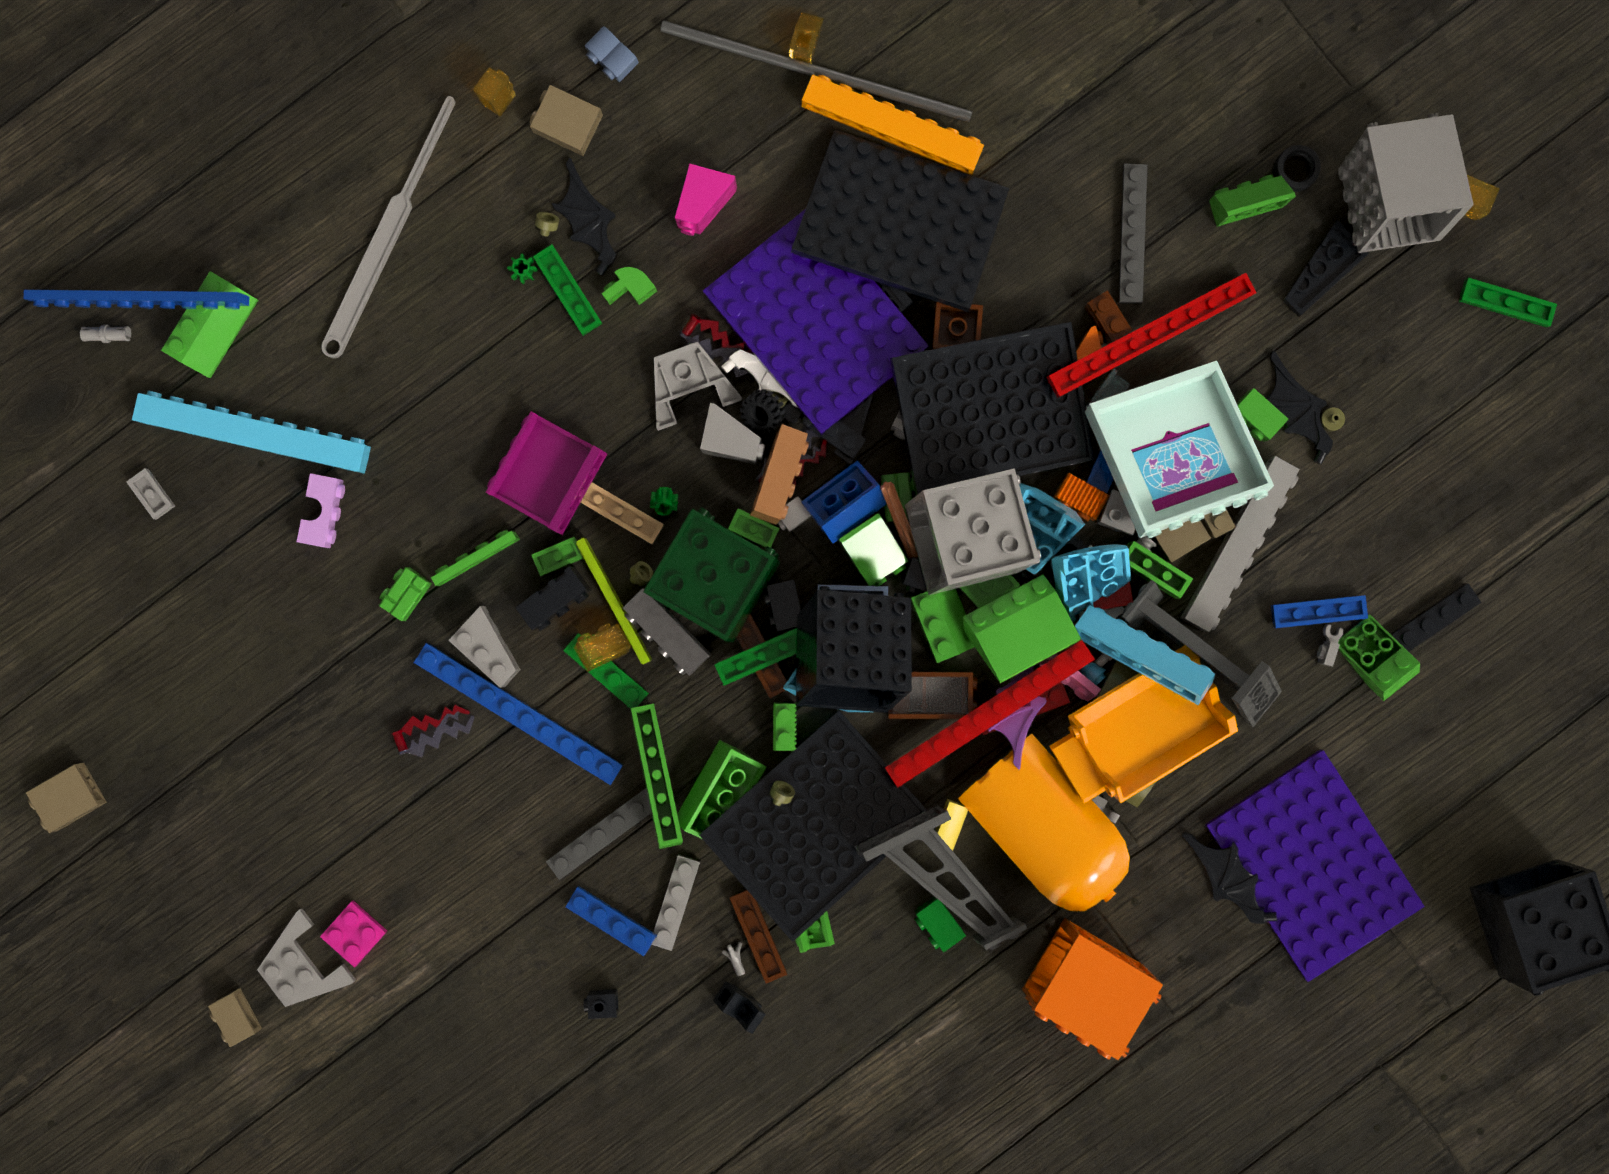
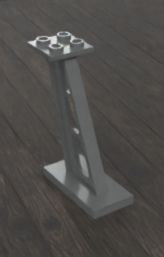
(1253, 692)
(921, 828)

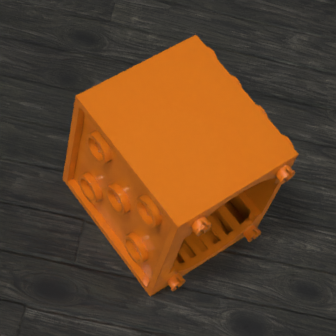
(1091, 990)

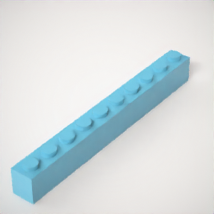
(251, 433)

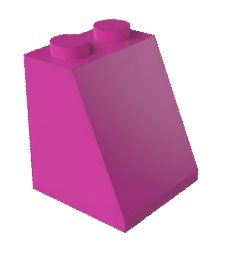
(703, 198)

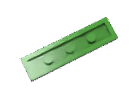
(466, 562)

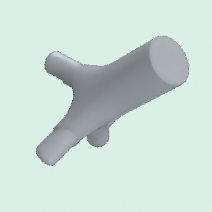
(734, 957)

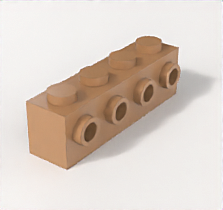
(779, 474)

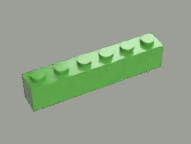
(656, 776)

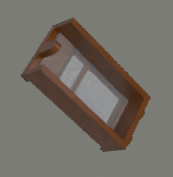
(937, 696)

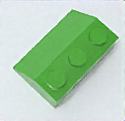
(1250, 199)
(942, 623)

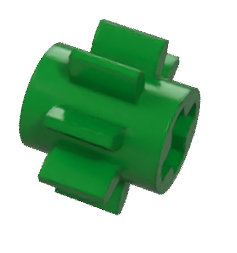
(527, 273)
(664, 501)

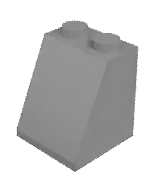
(729, 438)

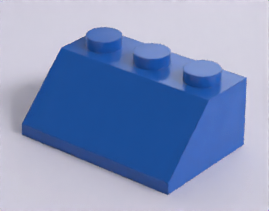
(845, 501)

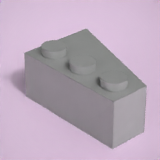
(485, 647)

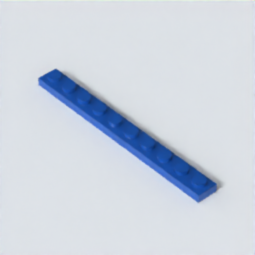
(143, 299)
(518, 713)

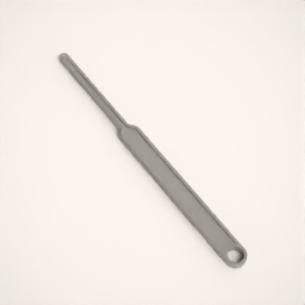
(382, 243)

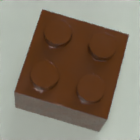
(955, 326)

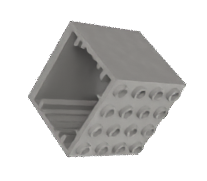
(1405, 183)
(971, 531)

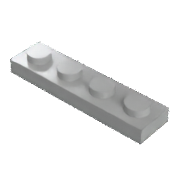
(675, 901)

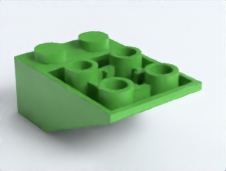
(1378, 657)

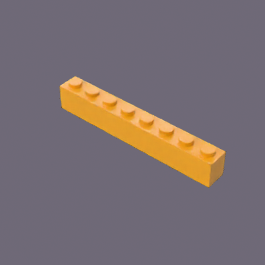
(892, 125)

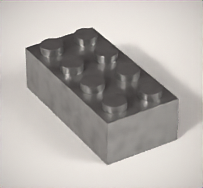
(667, 632)

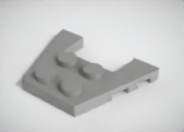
(683, 373)
(292, 972)

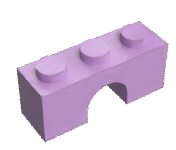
(321, 530)

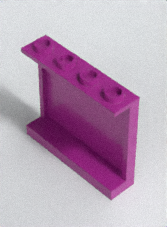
(546, 472)

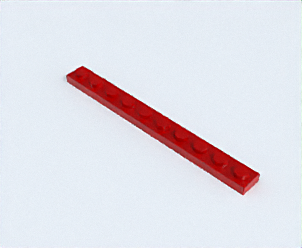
(1151, 335)
(989, 713)

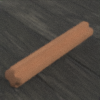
(899, 518)

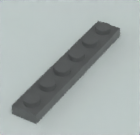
(1132, 233)
(600, 835)

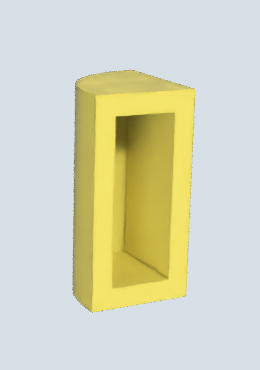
(951, 829)

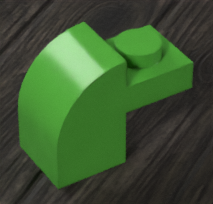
(629, 280)

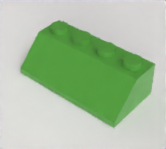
(207, 334)
(720, 784)

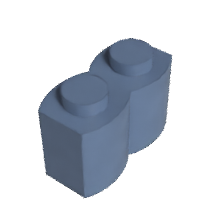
(611, 54)

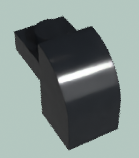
(740, 1006)

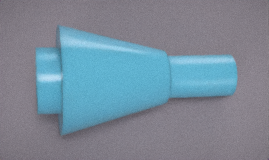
(1093, 672)

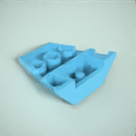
(1050, 523)
(1089, 574)

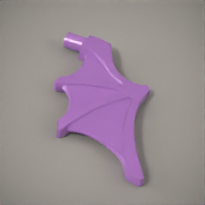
(1018, 723)

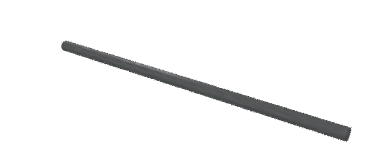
(811, 69)

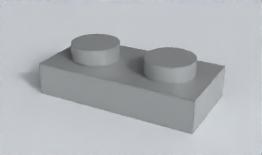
(150, 493)

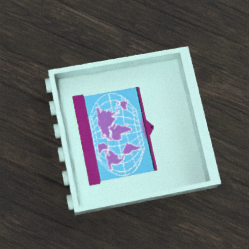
(1178, 449)

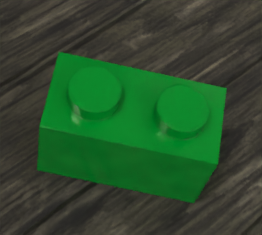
(939, 923)

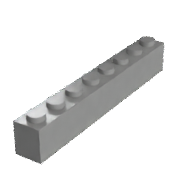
(1237, 549)

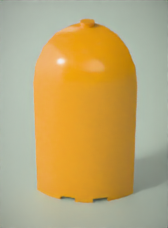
(1047, 830)

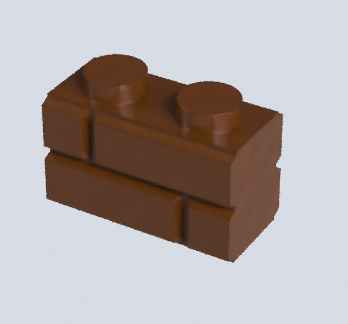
(1107, 317)

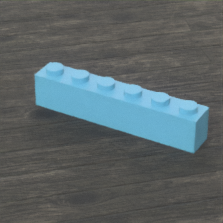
(1145, 654)

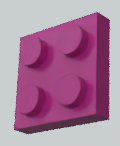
(353, 933)

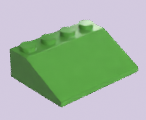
(1020, 628)

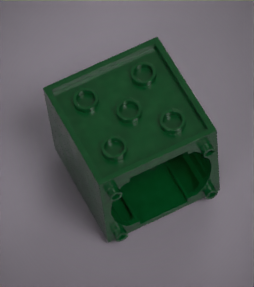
(712, 575)

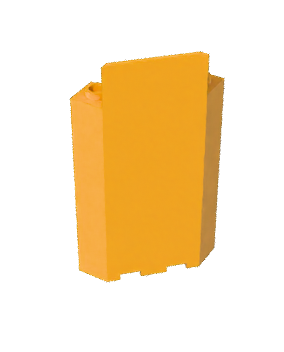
(1138, 736)

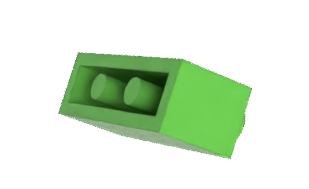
(1154, 568)

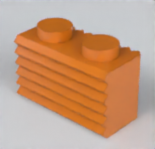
(1081, 497)

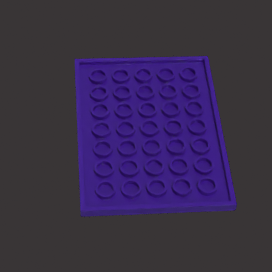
(813, 326)
(1316, 865)

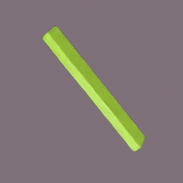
(613, 600)

